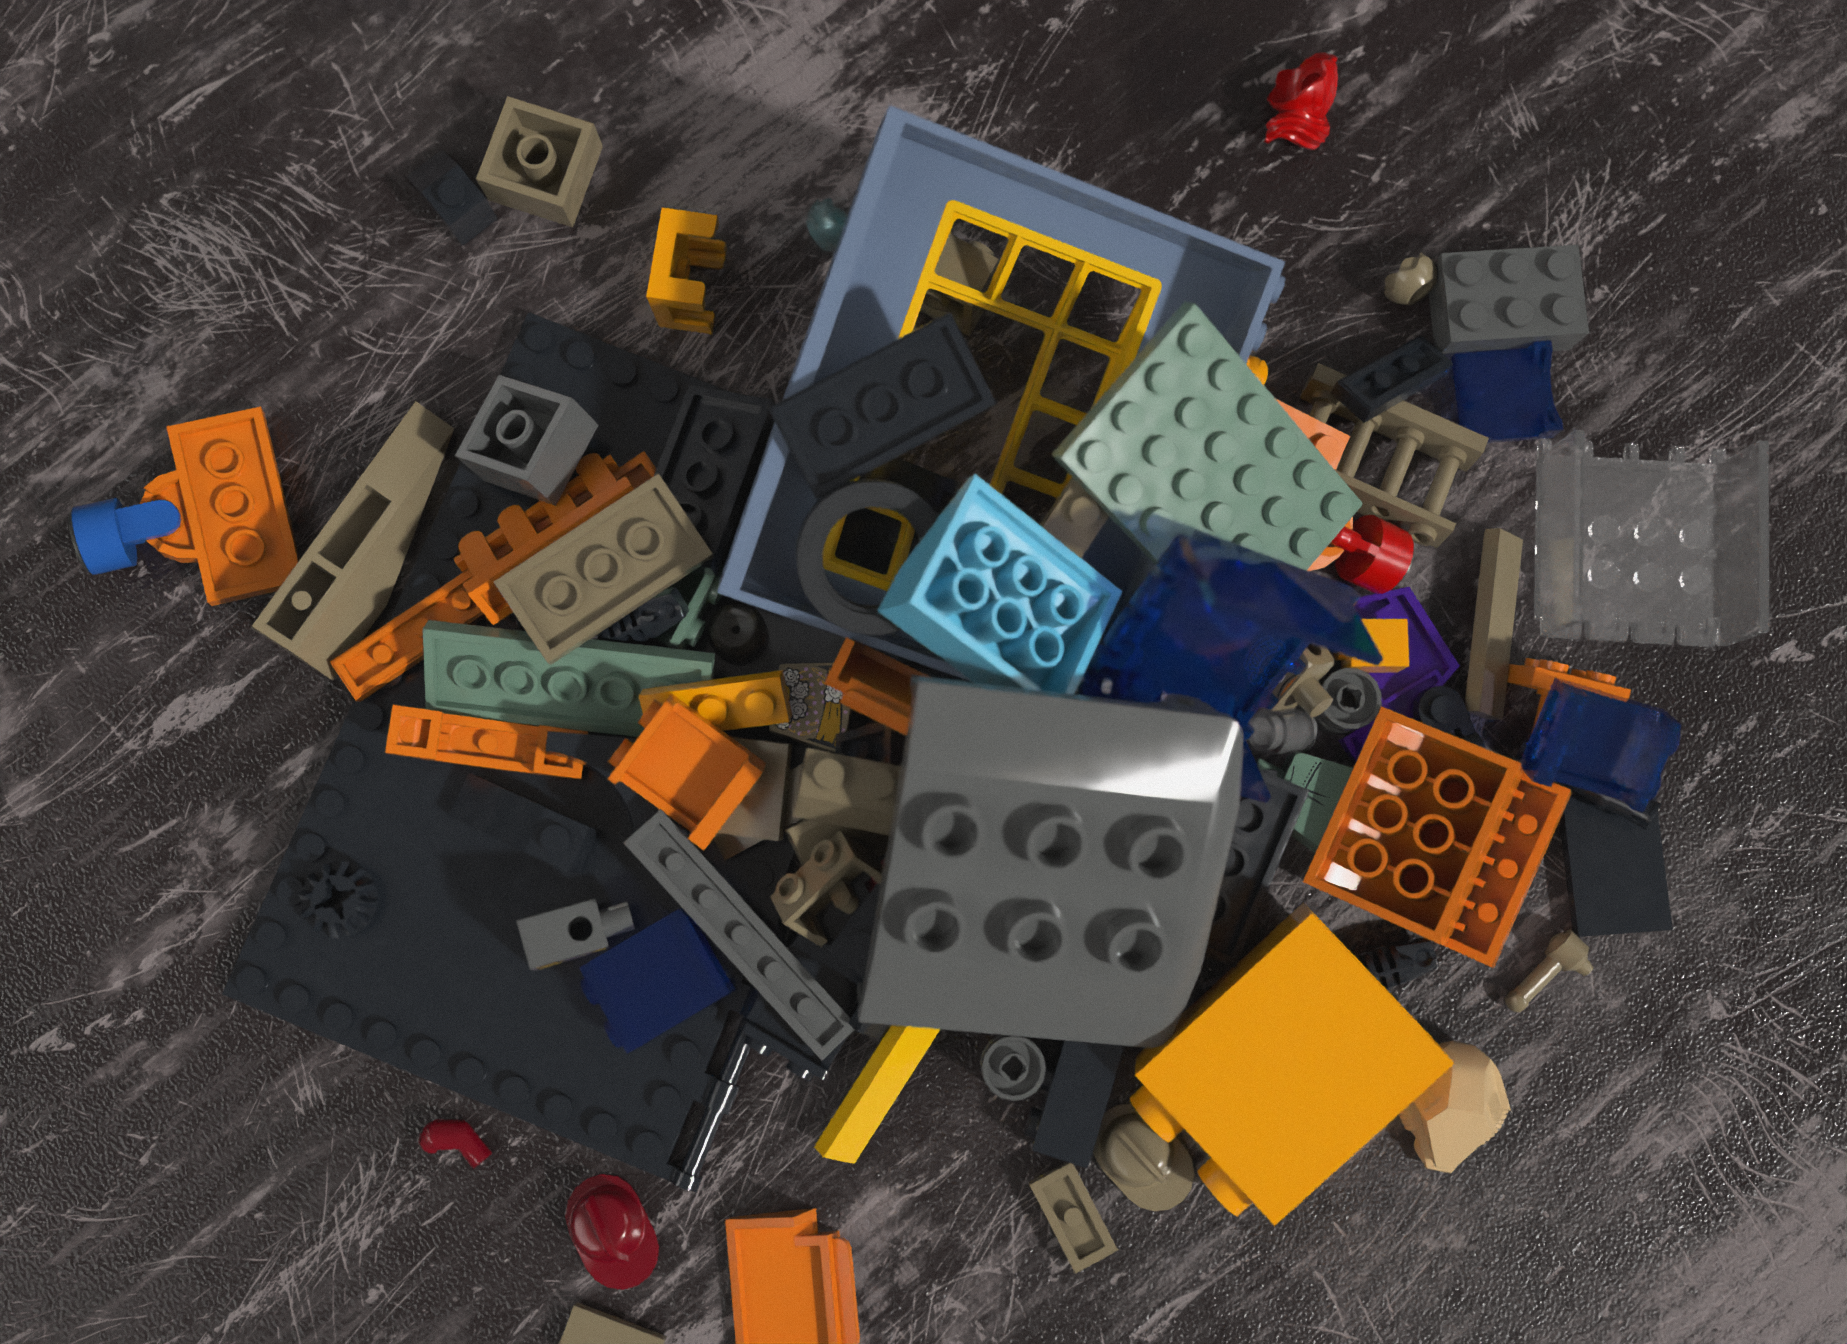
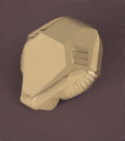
(1457, 1109)

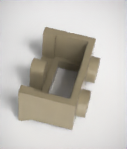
(824, 879)

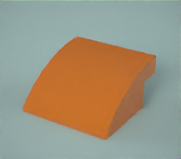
(1437, 836)

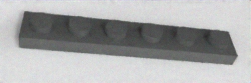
(739, 934)

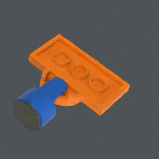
(213, 510)

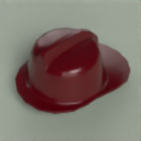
(612, 1232)

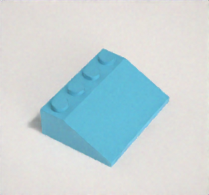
(1001, 596)

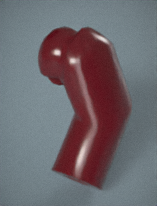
(454, 1135)

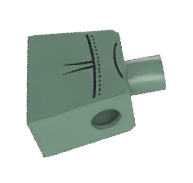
(1326, 784)

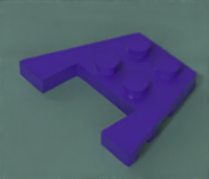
(1429, 659)

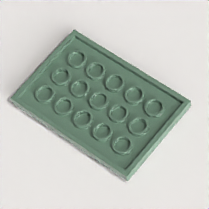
(1205, 448)

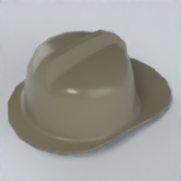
(1140, 1162)

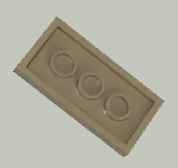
(603, 569)

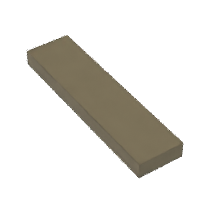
(1493, 624)

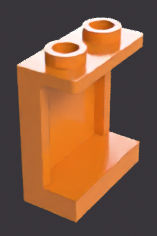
(686, 768)

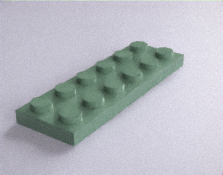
(507, 679)

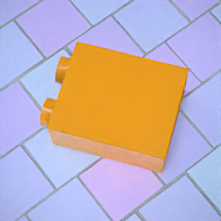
(1286, 1068)

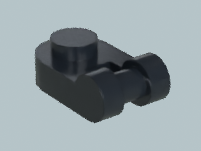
(1445, 711)

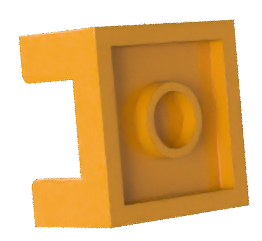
(670, 293)

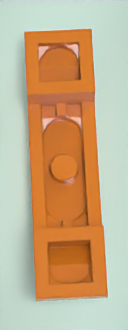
(476, 742)

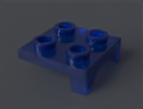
(1507, 393)

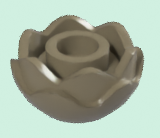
(1412, 280)

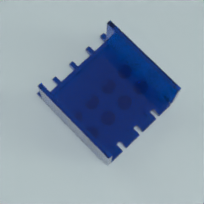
(1224, 632)

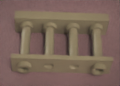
(1412, 430)

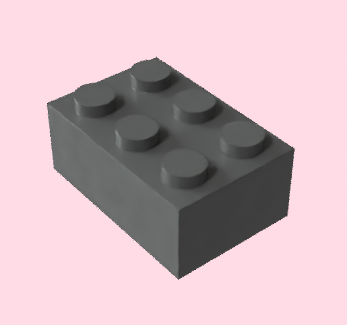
(1508, 299)

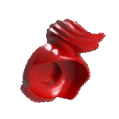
(1303, 101)

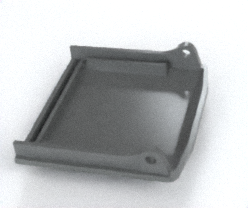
(1051, 863)

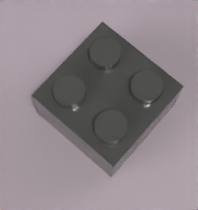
(527, 439)

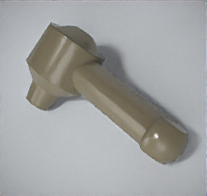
(1563, 953)

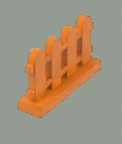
(519, 530)

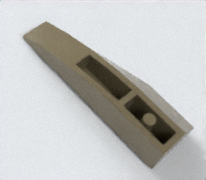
(360, 550)

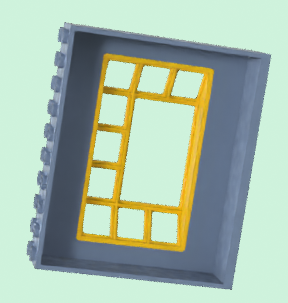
(872, 294)

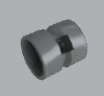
(1354, 701)
(1012, 1066)

